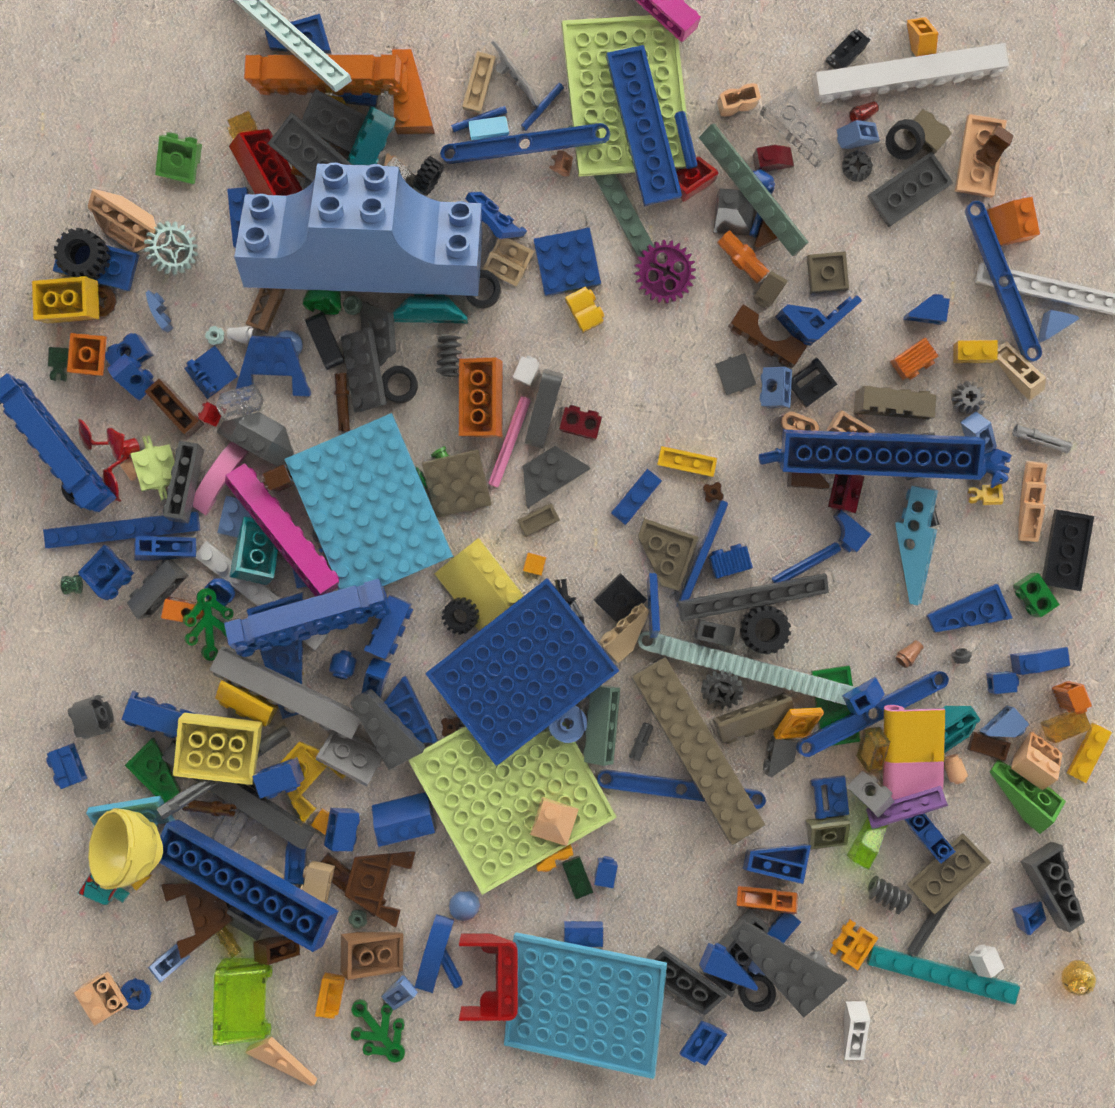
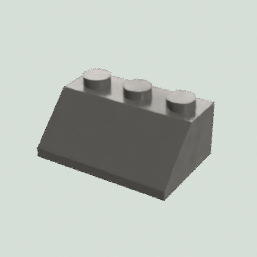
(156, 589)

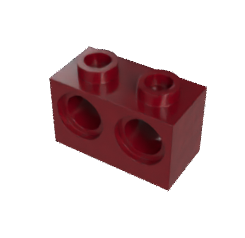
(579, 427)

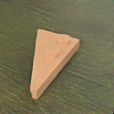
(277, 1056)

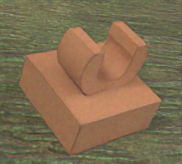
(562, 164)

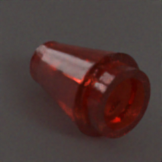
(864, 111)

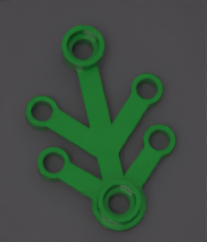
(206, 622)
(379, 1033)

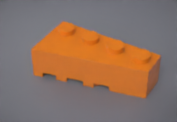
(411, 107)

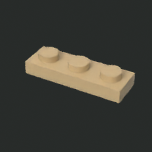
(479, 82)

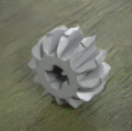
(969, 390)

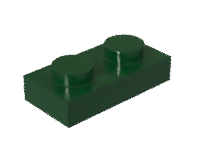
(577, 877)

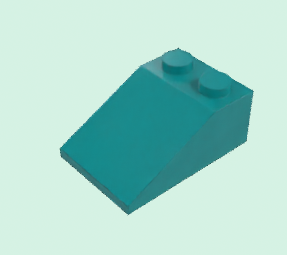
(253, 555)

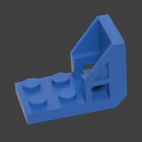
(809, 323)

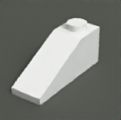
(855, 1030)

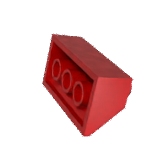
(263, 165)

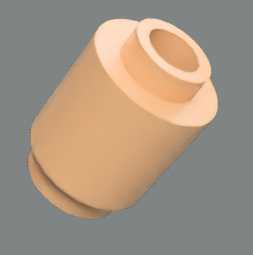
(955, 769)

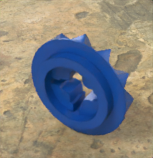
(134, 1002)

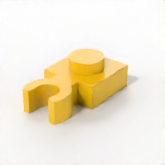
(988, 495)

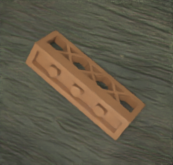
(269, 311)

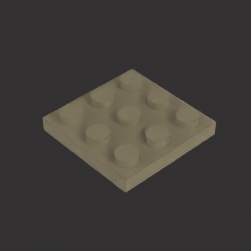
(456, 483)

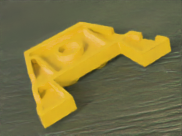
(311, 770)

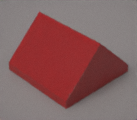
(696, 179)

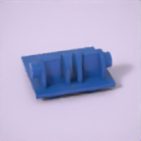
(210, 372)

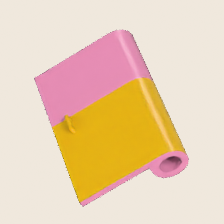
(915, 750)

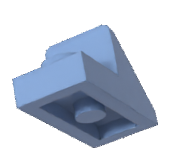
(399, 993)

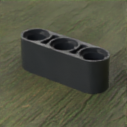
(324, 340)

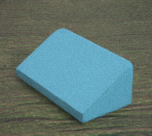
(488, 128)

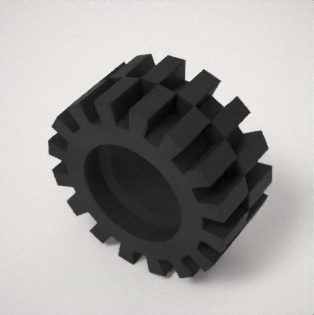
(428, 175)
(453, 623)

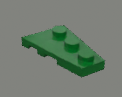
(154, 771)

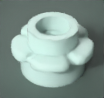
(215, 340)

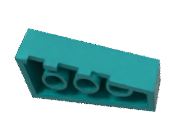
(371, 137)

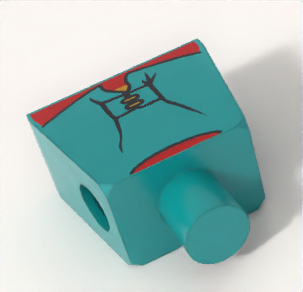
(92, 890)

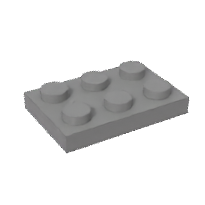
(350, 757)

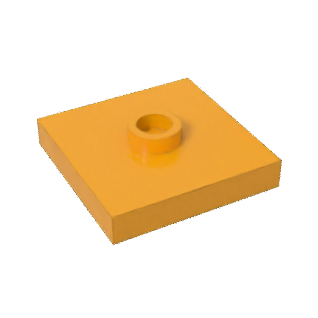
(798, 723)

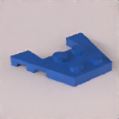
(273, 357)

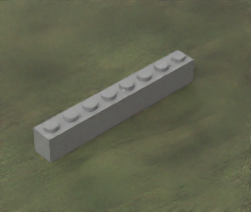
(286, 692)

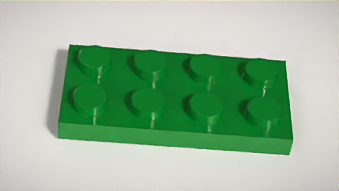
(832, 710)

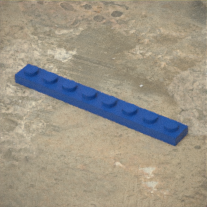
(117, 530)

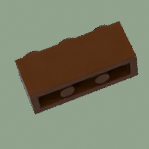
(174, 407)

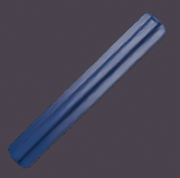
(807, 563)

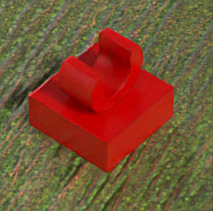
(210, 414)

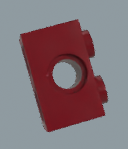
(846, 492)

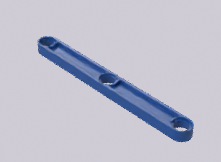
(539, 142)
(998, 267)
(852, 723)
(659, 786)

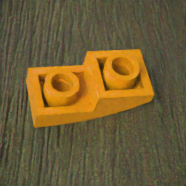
(549, 862)

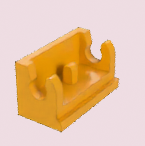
(330, 995)

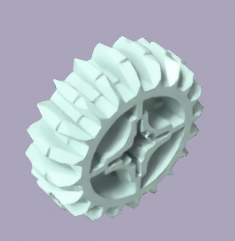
(171, 255)

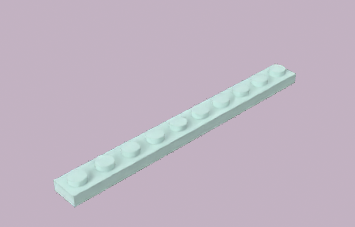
(296, 43)

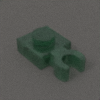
(58, 360)

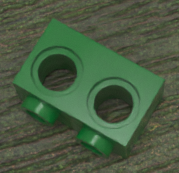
(1039, 591)

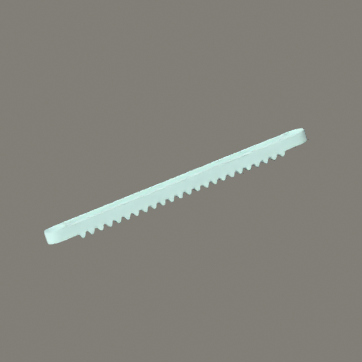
(747, 667)

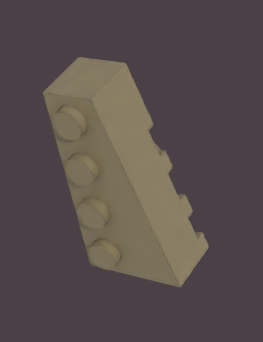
(895, 403)

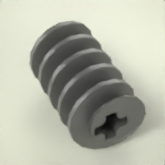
(448, 355)
(889, 894)

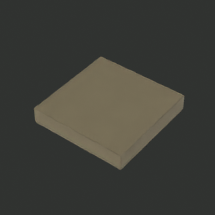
(827, 272)

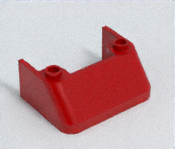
(502, 1003)

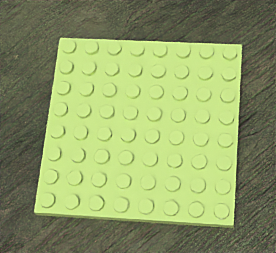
(494, 806)

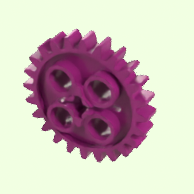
(657, 288)

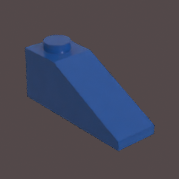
(163, 548)
(1040, 660)
(721, 964)

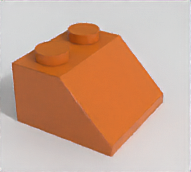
(1014, 221)
(86, 354)

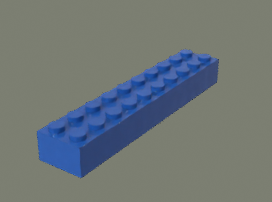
(882, 454)
(246, 885)

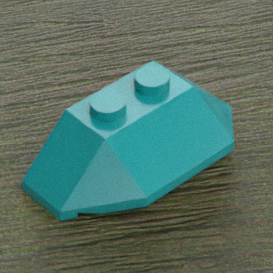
(429, 310)
(959, 724)

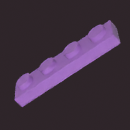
(909, 807)

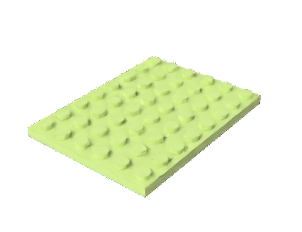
(593, 92)

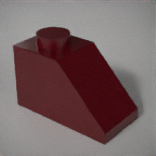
(773, 158)

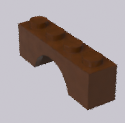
(746, 325)

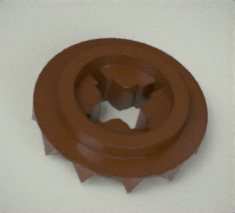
(105, 292)

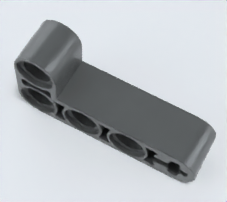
(543, 408)

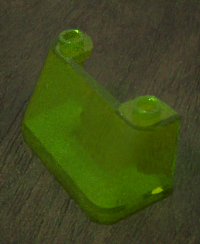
(240, 1001)

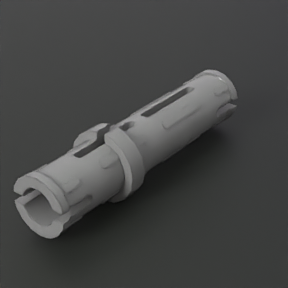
(1033, 435)

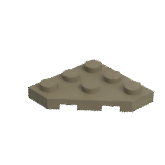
(667, 551)

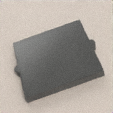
(735, 374)

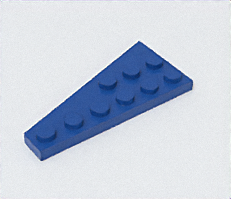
(283, 659)

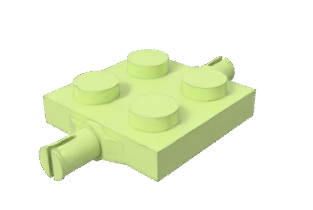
(153, 467)

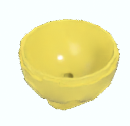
(123, 848)

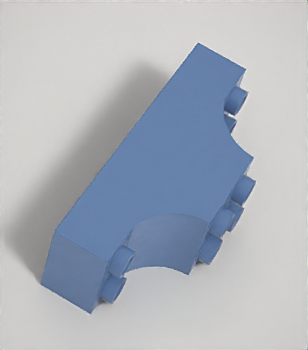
(360, 234)

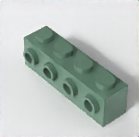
(602, 725)

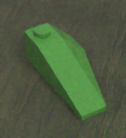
(1035, 806)

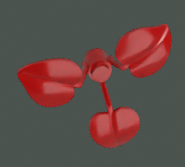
(119, 448)

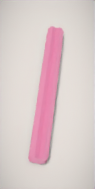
(509, 441)

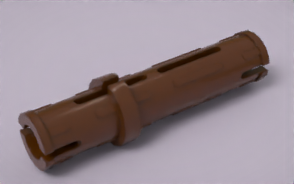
(342, 402)
(214, 808)

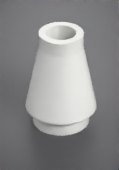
(241, 334)

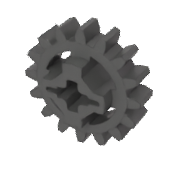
(722, 688)

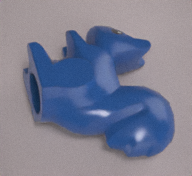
(994, 465)

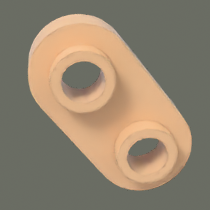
(799, 422)

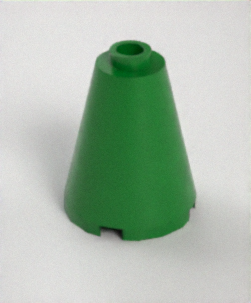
(324, 300)

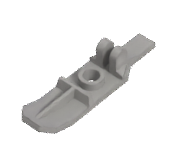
(505, 65)

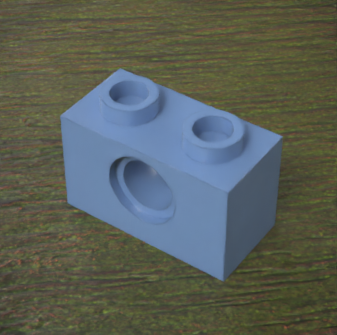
(782, 395)

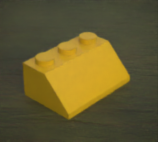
(245, 703)

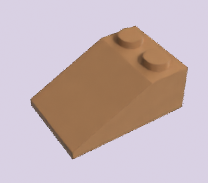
(371, 954)

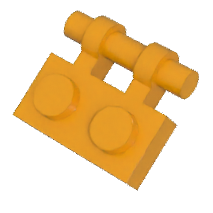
(859, 946)

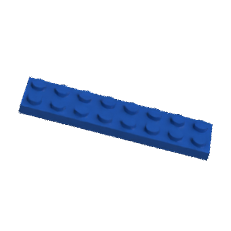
(643, 125)

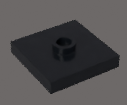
(619, 598)

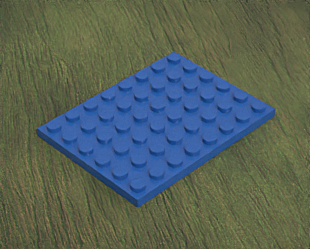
(522, 671)

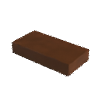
(989, 746)

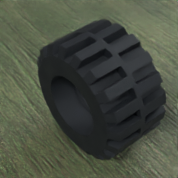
(71, 243)
(781, 629)

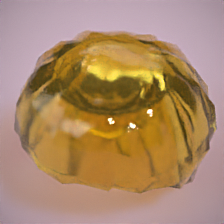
(1078, 978)

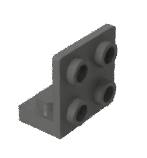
(246, 923)

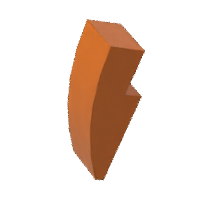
(767, 900)

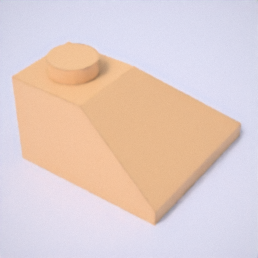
(554, 821)

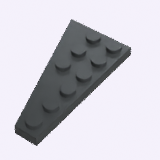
(791, 971)

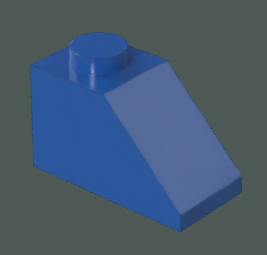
(932, 310)

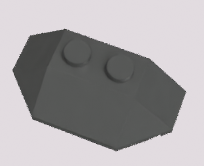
(260, 436)

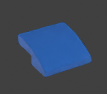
(703, 1043)

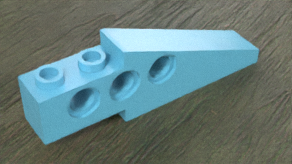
(917, 560)

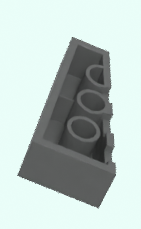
(736, 951)

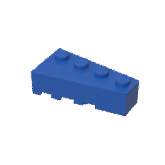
(152, 715)

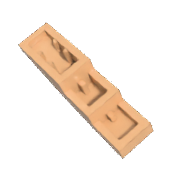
(1031, 501)

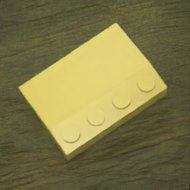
(481, 579)
(217, 748)

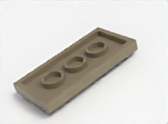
(943, 881)

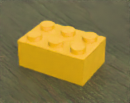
(65, 300)

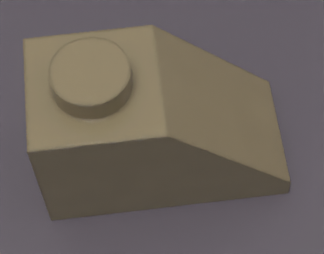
(769, 289)

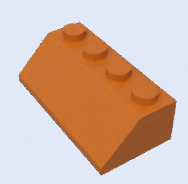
(480, 397)

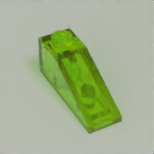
(867, 844)

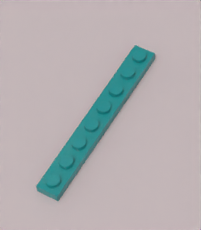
(943, 974)

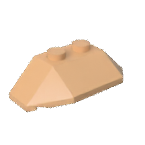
(121, 219)

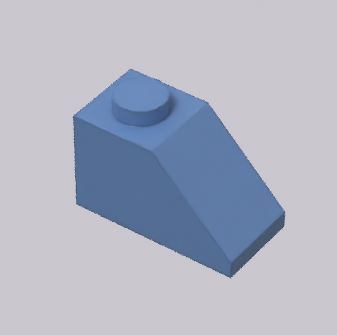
(857, 134)
(978, 426)
(1006, 724)

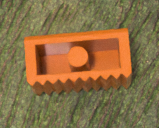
(914, 358)
(1072, 697)

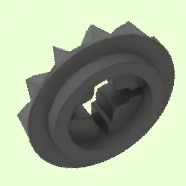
(852, 172)

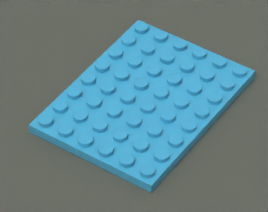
(369, 505)
(588, 1005)

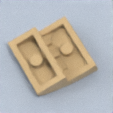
(509, 260)

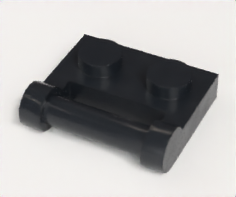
(816, 387)

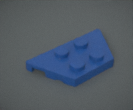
(407, 707)

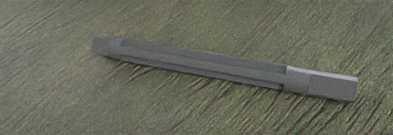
(203, 786)

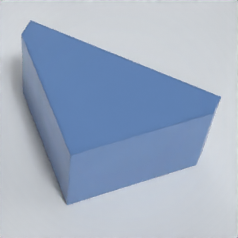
(1054, 322)
(167, 963)

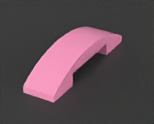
(215, 478)

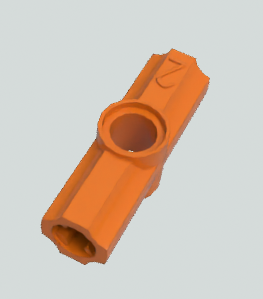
(743, 256)

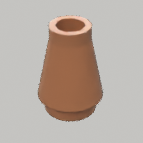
(909, 654)

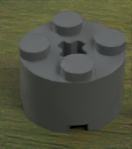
(91, 717)

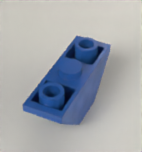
(930, 837)

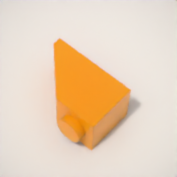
(922, 36)

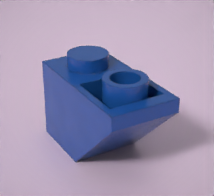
(864, 697)

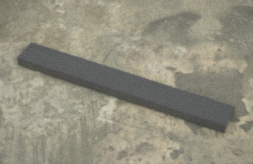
(753, 597)

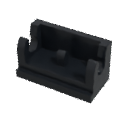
(848, 50)

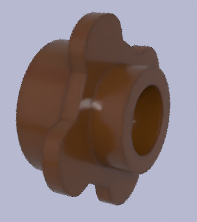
(714, 487)
(446, 723)

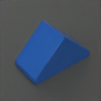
(1029, 917)

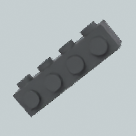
(183, 482)

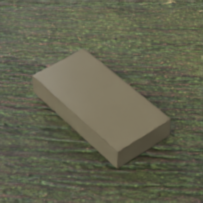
(538, 519)

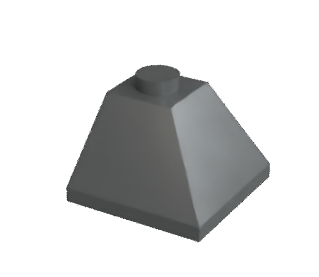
(733, 213)

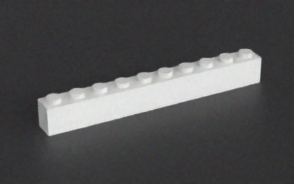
(910, 72)

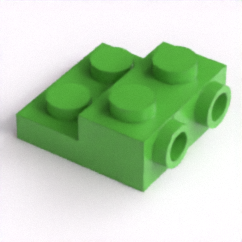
(178, 157)

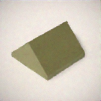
(827, 832)

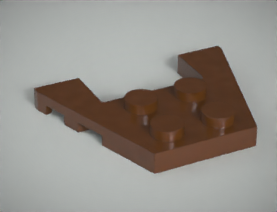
(369, 881)
(206, 912)

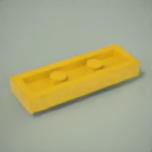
(687, 461)
(1089, 752)

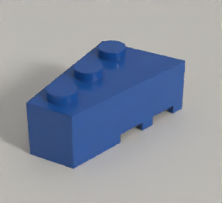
(389, 628)
(779, 862)

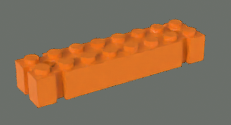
(290, 75)

